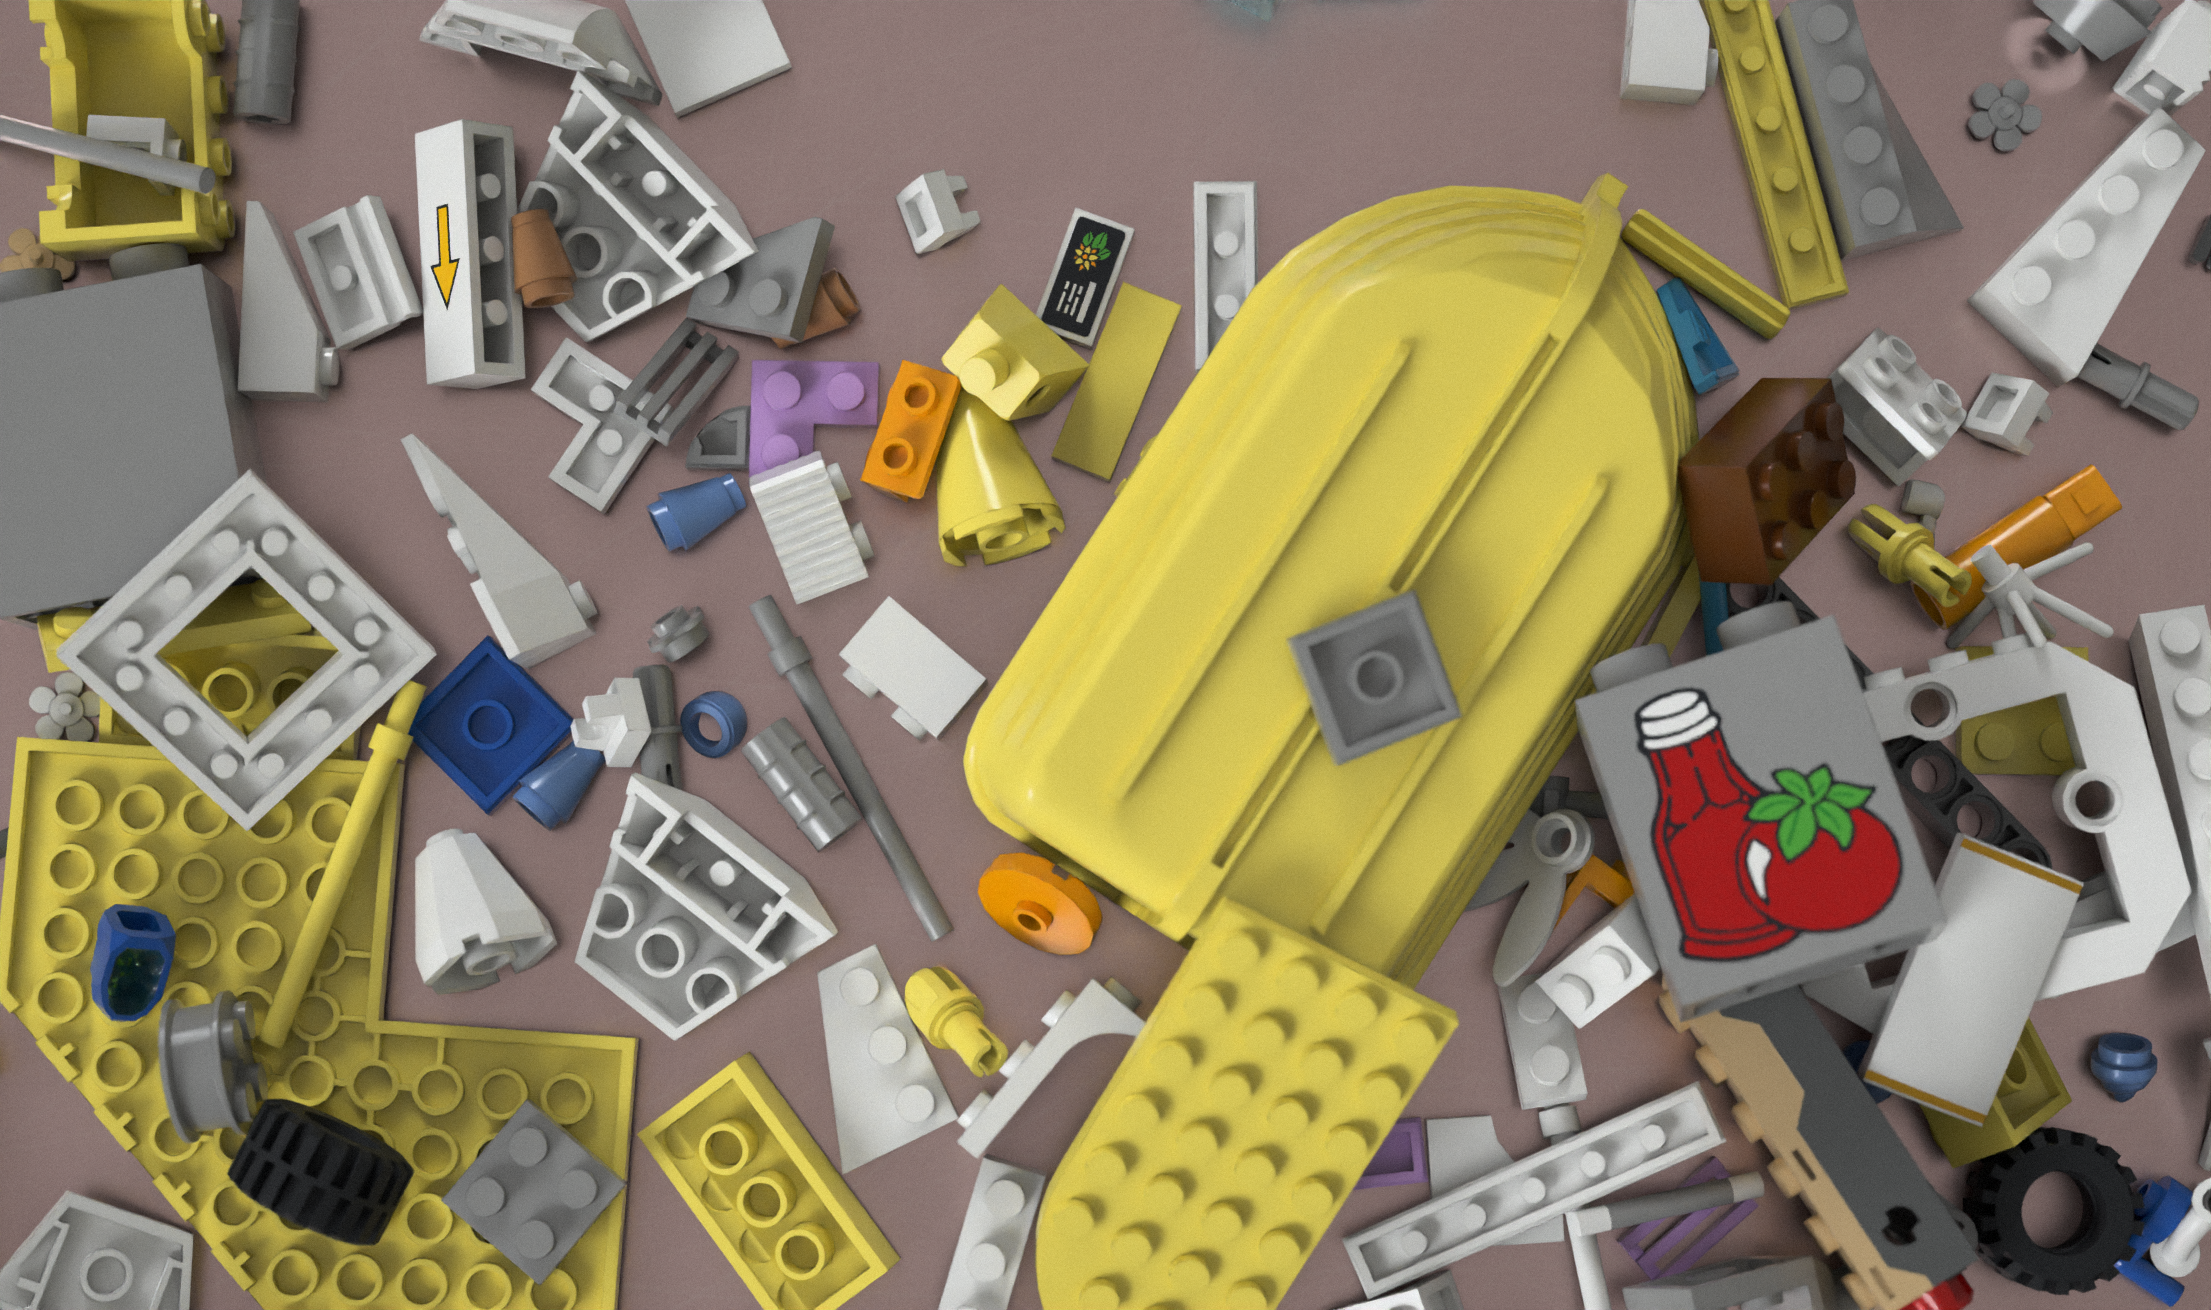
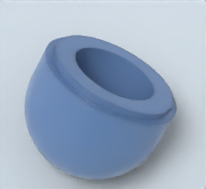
(727, 712)

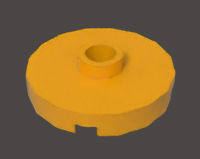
(1040, 905)

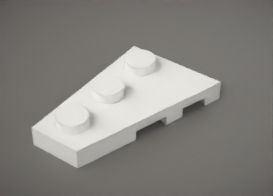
(877, 1062)

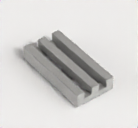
(701, 348)

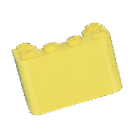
(134, 63)

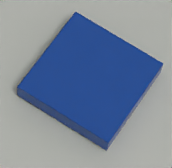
(489, 725)

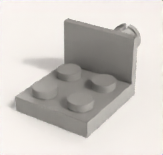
(1747, 1282)

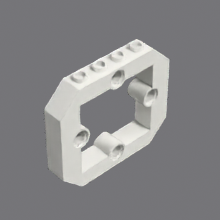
(2107, 748)

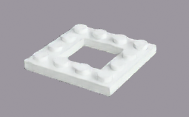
(242, 529)

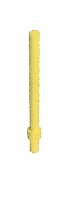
(389, 744)

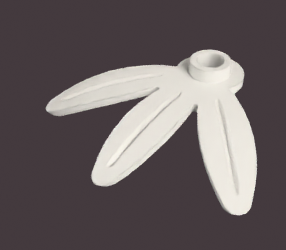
(1543, 865)

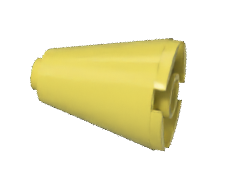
(990, 489)

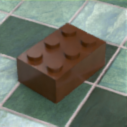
(1766, 480)

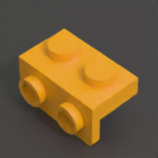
(911, 431)

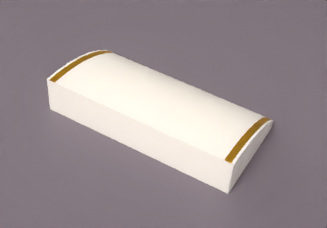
(1974, 986)

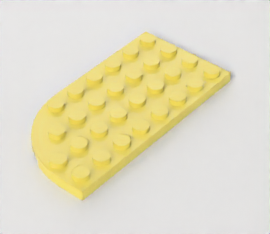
(1233, 1125)

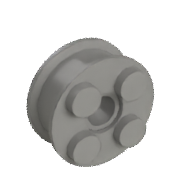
(210, 1066)

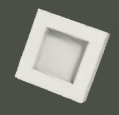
(932, 210)
(2007, 411)
(614, 723)

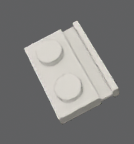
(358, 272)

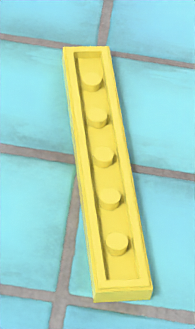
(1775, 152)

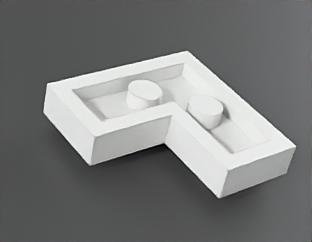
(606, 445)

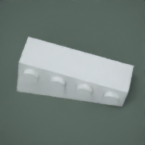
(2080, 260)

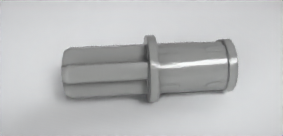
(2139, 387)
(660, 752)

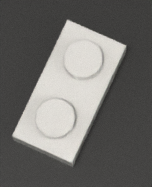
(1541, 1046)

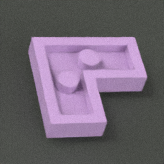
(802, 395)

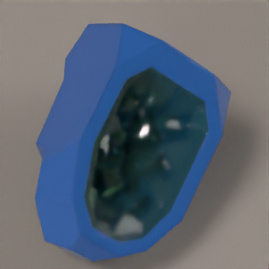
(131, 961)

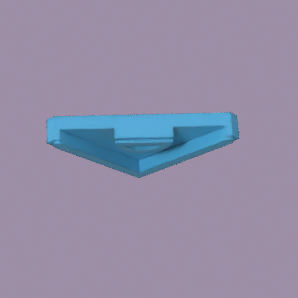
(1700, 346)

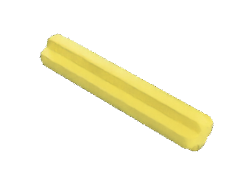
(1705, 274)

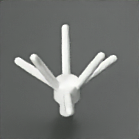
(2012, 593)

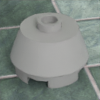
(2099, 24)

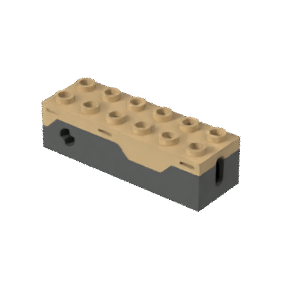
(1833, 1151)

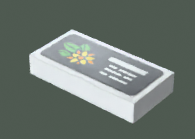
(1084, 277)

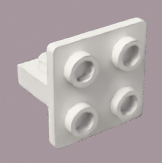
(1894, 406)

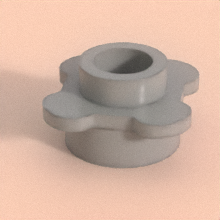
(678, 633)

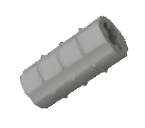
(266, 61)
(801, 784)

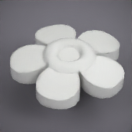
(65, 709)

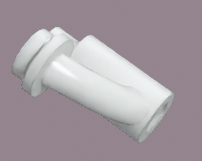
(2181, 1250)

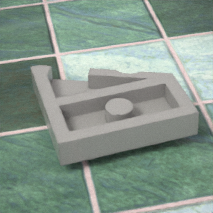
(770, 289)

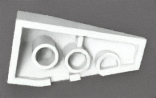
(518, 588)

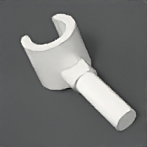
(1923, 500)

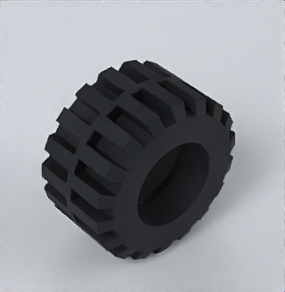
(320, 1172)
(2104, 1223)

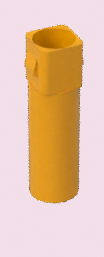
(2028, 536)

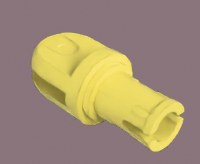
(1908, 554)
(953, 1019)

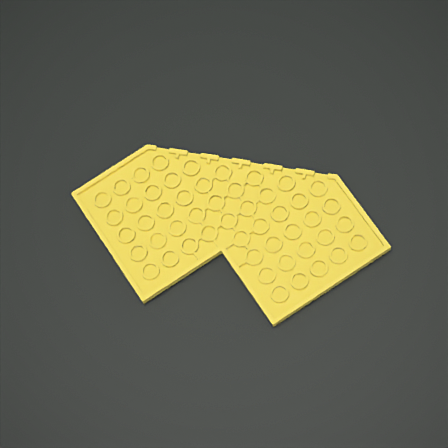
(133, 830)

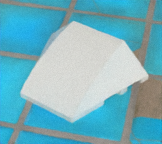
(549, 31)
(629, 211)
(692, 910)

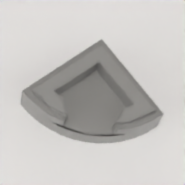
(722, 443)

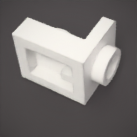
(140, 133)

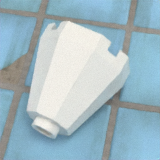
(472, 916)

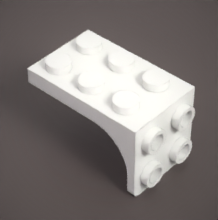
(1071, 1020)

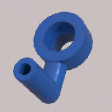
(2162, 1212)

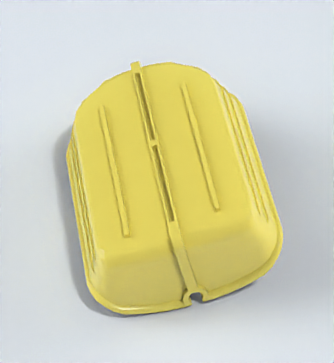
(1403, 404)

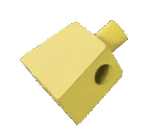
(1013, 359)

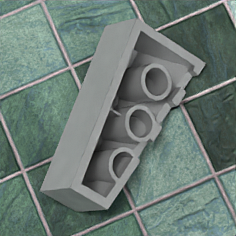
(1862, 151)

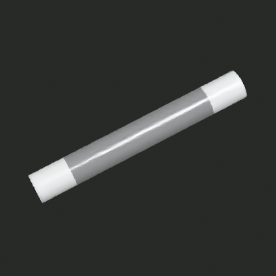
(1667, 1204)

